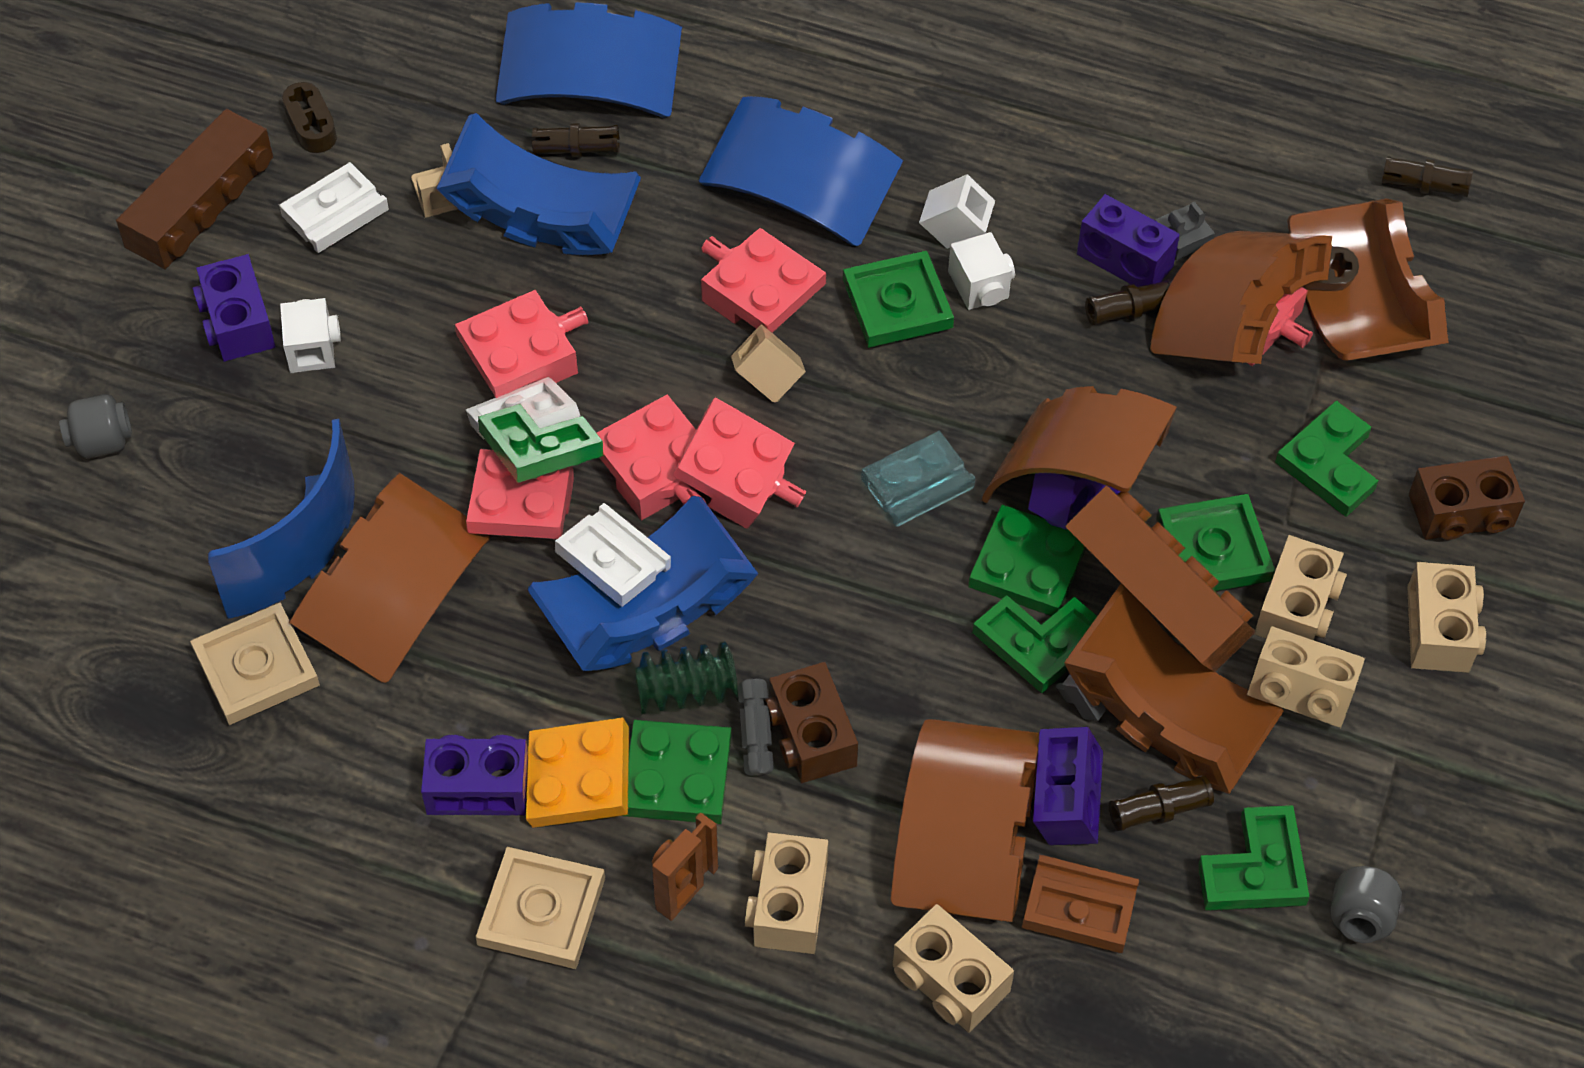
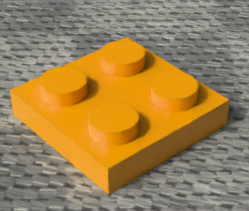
(577, 772)

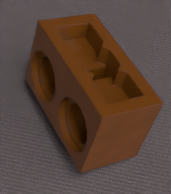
(1467, 492)
(819, 721)

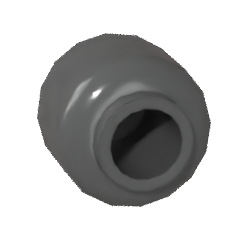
(96, 426)
(1365, 904)

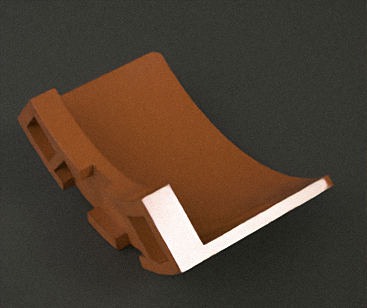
(1230, 292)
(1384, 304)
(1088, 438)
(389, 579)
(1168, 695)
(963, 818)

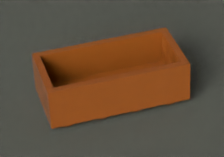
(1153, 571)

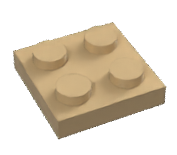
(255, 663)
(541, 907)

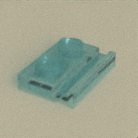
(918, 478)

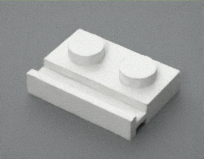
(334, 207)
(612, 554)

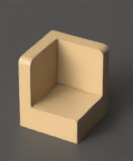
(425, 185)
(768, 363)

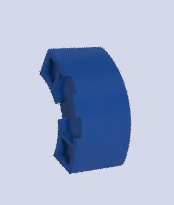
(590, 57)
(803, 166)
(534, 196)
(297, 547)
(703, 575)

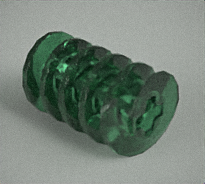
(686, 677)

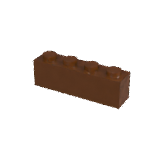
(195, 189)

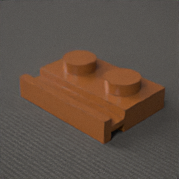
(681, 865)
(1080, 903)

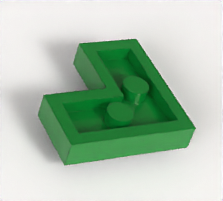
(536, 451)
(1321, 462)
(1034, 648)
(1264, 876)

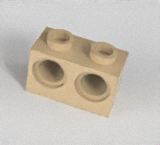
(1298, 593)
(1437, 616)
(1306, 676)
(795, 893)
(962, 961)

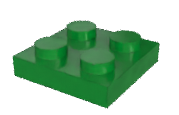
(898, 298)
(1223, 538)
(1027, 561)
(677, 771)

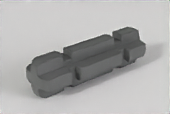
(755, 727)

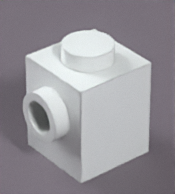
(957, 211)
(980, 271)
(309, 335)

